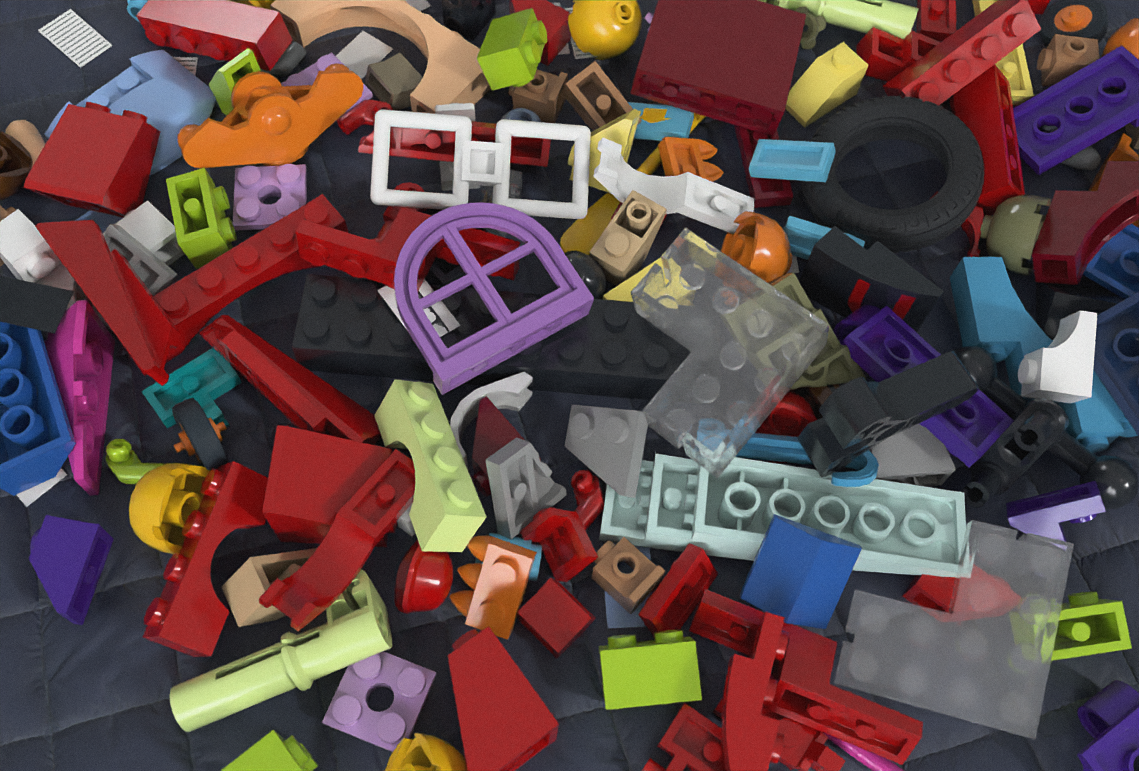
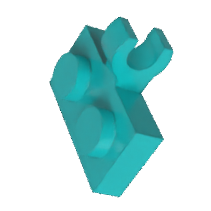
(200, 379)

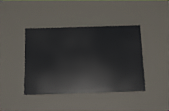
(32, 304)

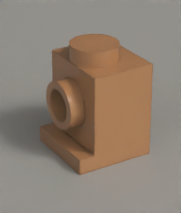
(541, 95)
(629, 588)

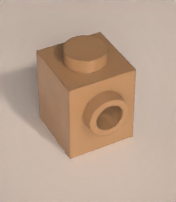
(1065, 57)

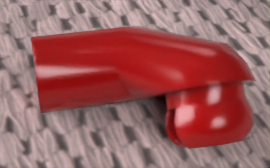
(588, 496)

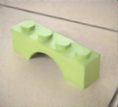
(445, 500)

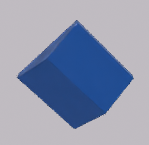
(1117, 263)
(799, 573)

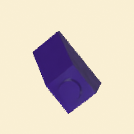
(69, 563)

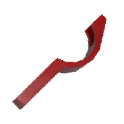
(347, 544)

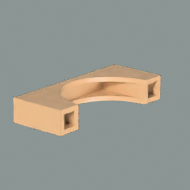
(452, 61)

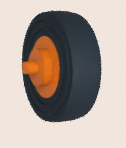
(1074, 19)
(199, 434)

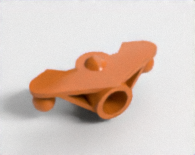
(271, 120)

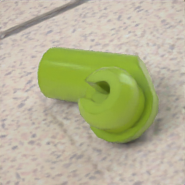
(125, 462)

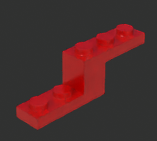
(378, 260)
(804, 682)

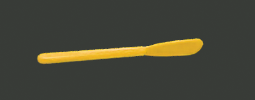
(585, 232)

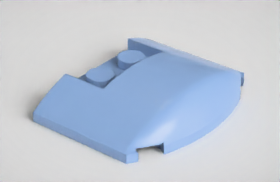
(162, 92)

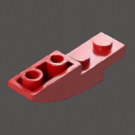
(747, 736)

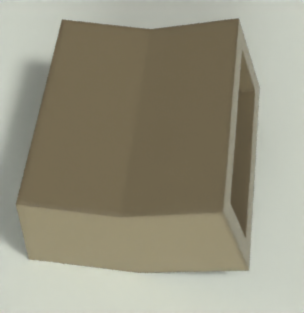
(393, 81)

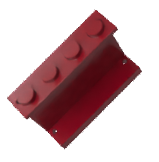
(721, 60)

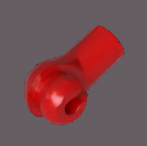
(361, 114)

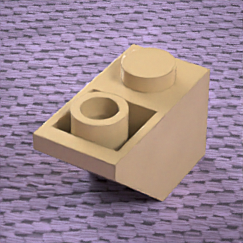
(628, 238)

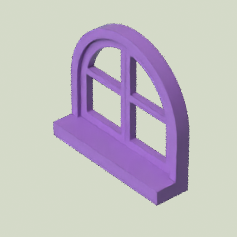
(511, 331)

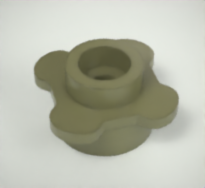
(814, 24)

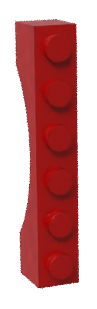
(256, 260)

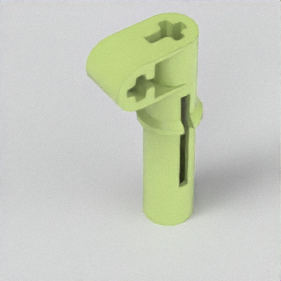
(859, 14)
(354, 632)

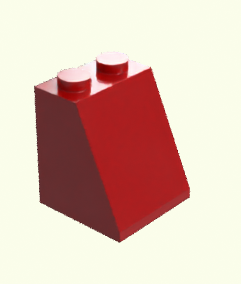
(96, 160)
(313, 480)
(496, 705)

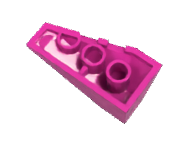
(82, 365)

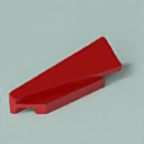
(440, 144)
(115, 292)
(289, 386)

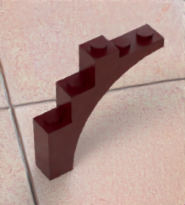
(1085, 221)

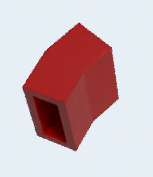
(555, 617)

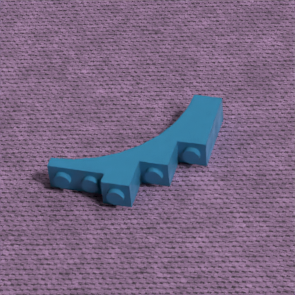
(998, 322)

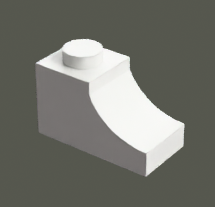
(25, 249)
(1066, 366)

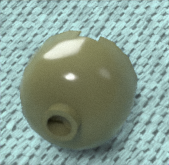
(1014, 230)

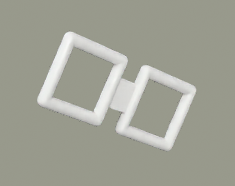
(480, 163)

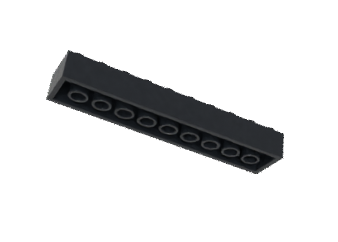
(608, 353)

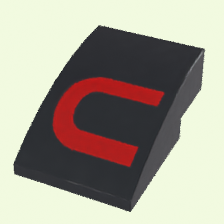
(849, 276)

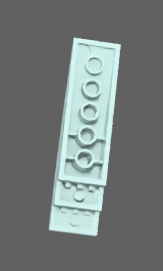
(682, 503)

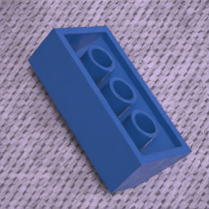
(32, 413)

